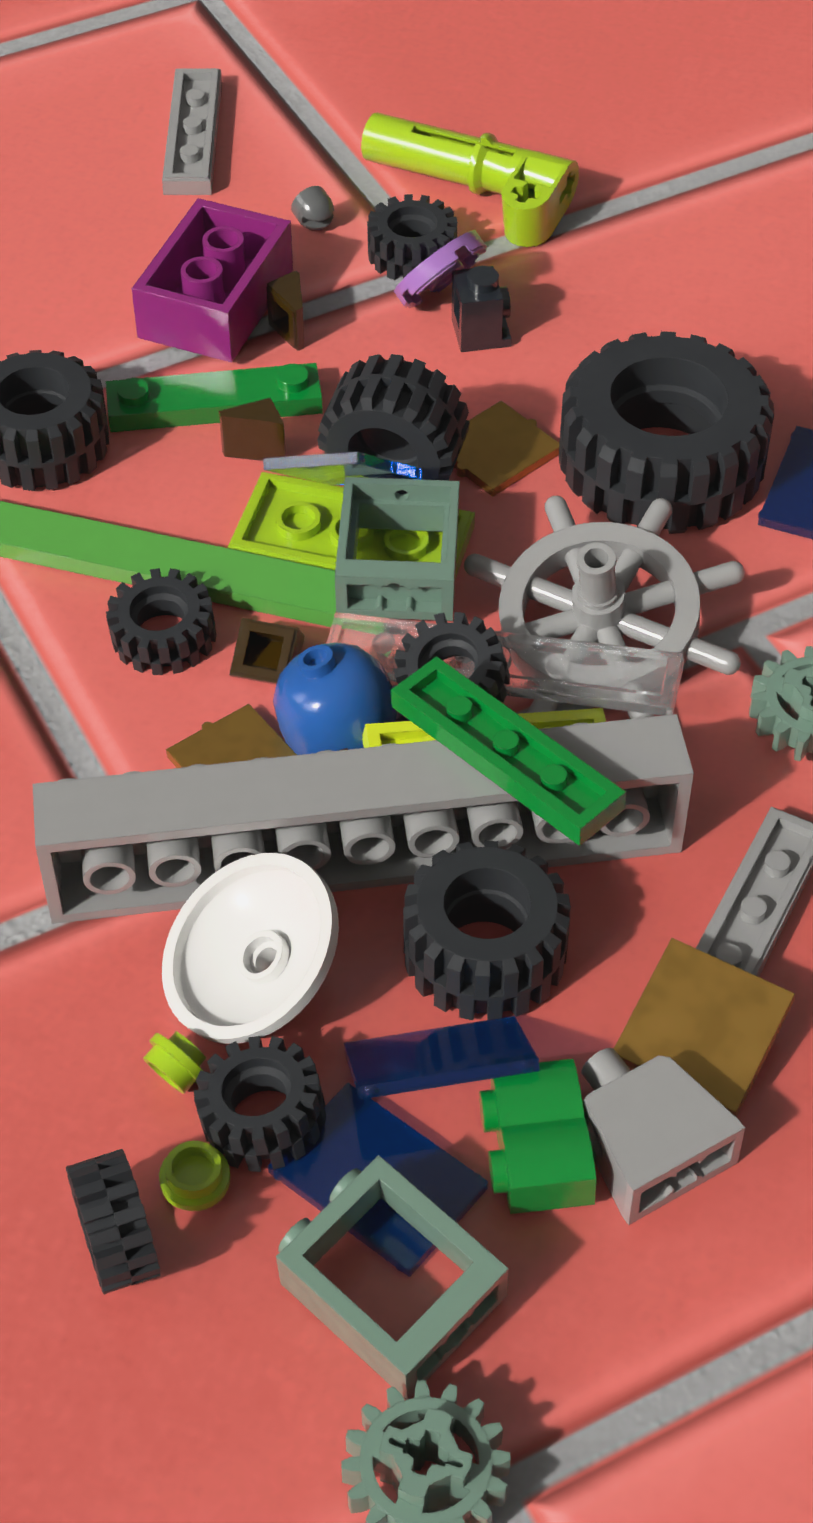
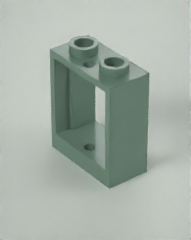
(397, 587)
(441, 1326)

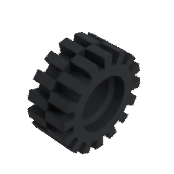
(407, 233)
(157, 598)
(455, 640)
(267, 1134)
(113, 1221)

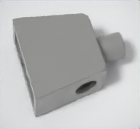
(654, 1131)

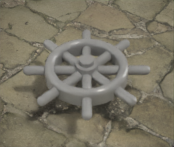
(597, 604)

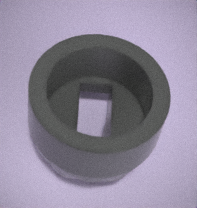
(313, 208)

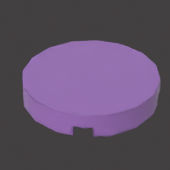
(437, 269)

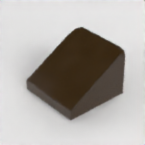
(286, 308)
(252, 431)
(264, 650)

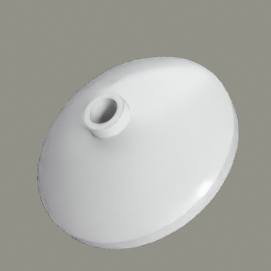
(250, 948)

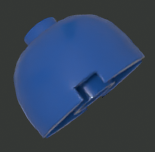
(330, 697)

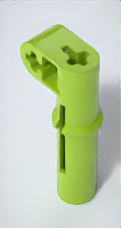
(532, 183)

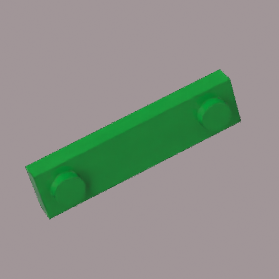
(200, 396)
(509, 750)

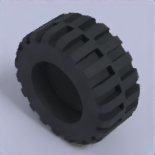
(671, 386)

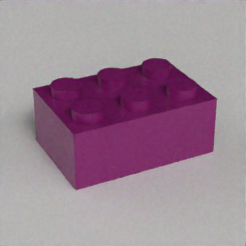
(212, 279)

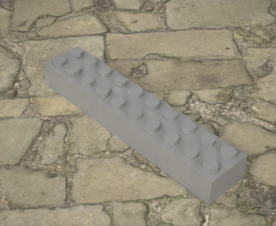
(348, 814)

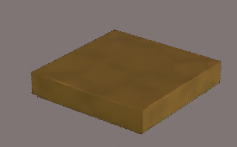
(707, 1021)

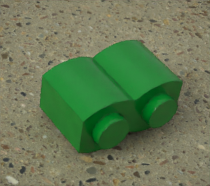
(541, 1139)

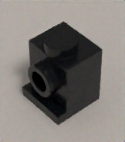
(480, 309)

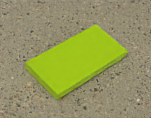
(302, 525)

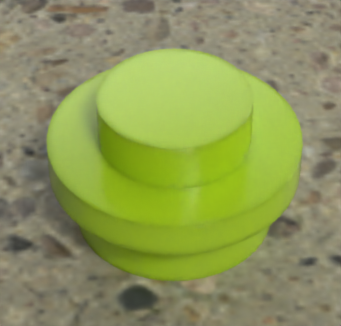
(175, 1060)
(194, 1176)

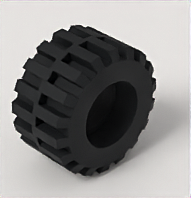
(397, 415)
(49, 420)
(481, 972)

